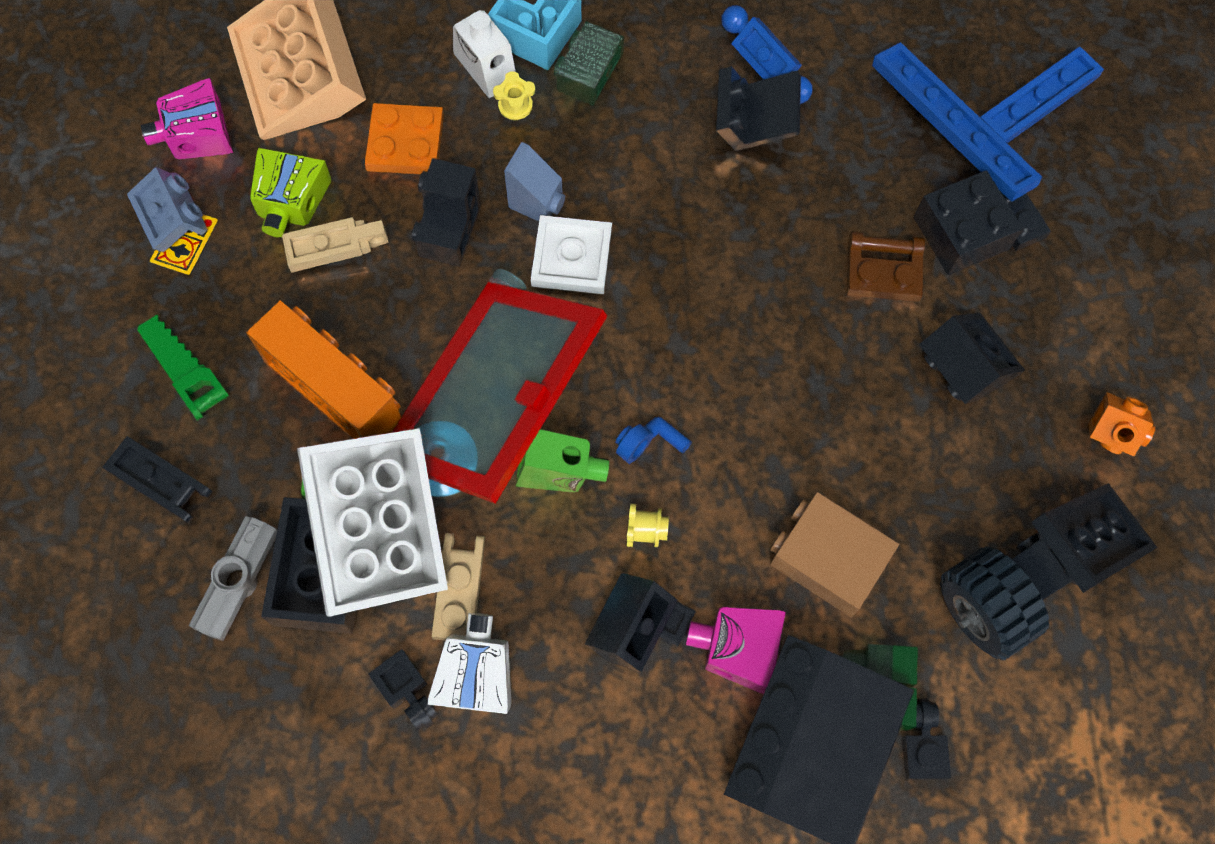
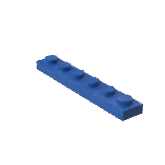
(956, 121)

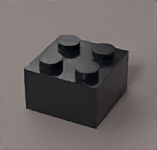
(967, 222)

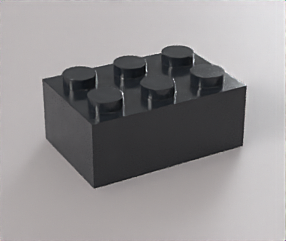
(294, 583)

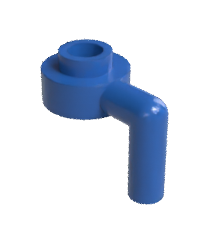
(635, 440)

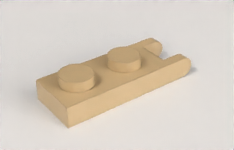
(463, 580)

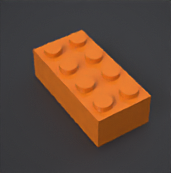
(324, 373)

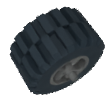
(994, 602)

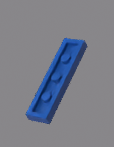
(1043, 94)

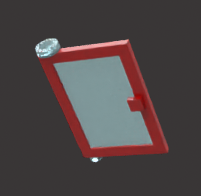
(498, 384)

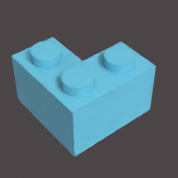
(539, 29)

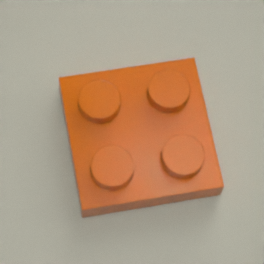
(403, 138)

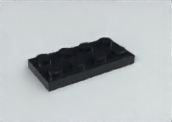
(1093, 536)

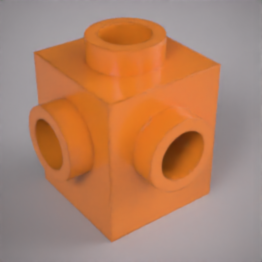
(1121, 424)

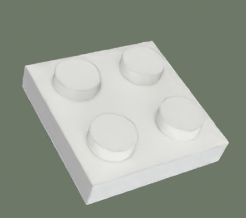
(571, 254)

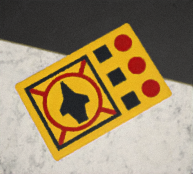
(186, 250)

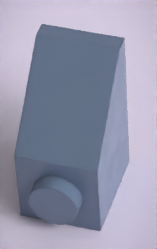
(532, 184)

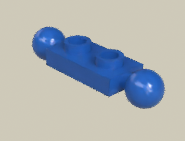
(762, 47)

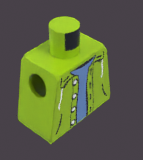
(287, 189)

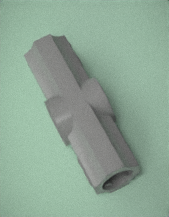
(221, 601)

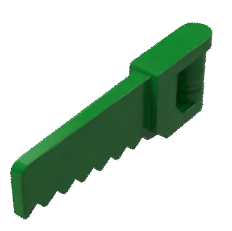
(181, 367)

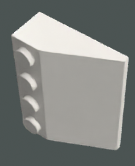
(372, 520)

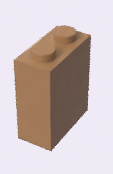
(833, 553)

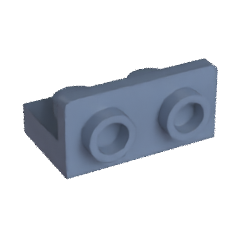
(165, 208)

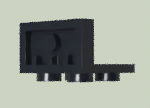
(758, 110)

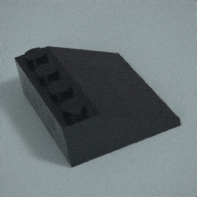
(819, 742)

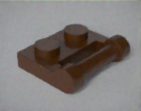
(885, 277)

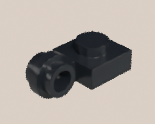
(398, 682)
(926, 755)

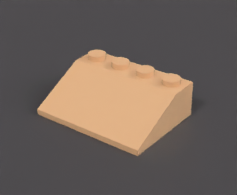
(295, 65)

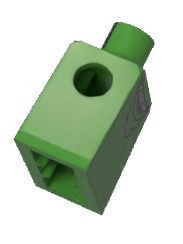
(559, 463)

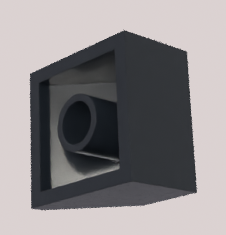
(970, 357)

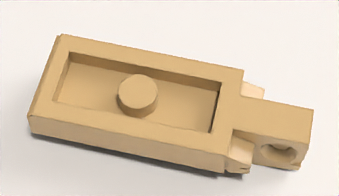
(332, 242)

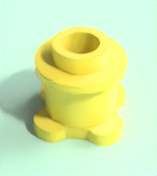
(514, 96)
(646, 526)

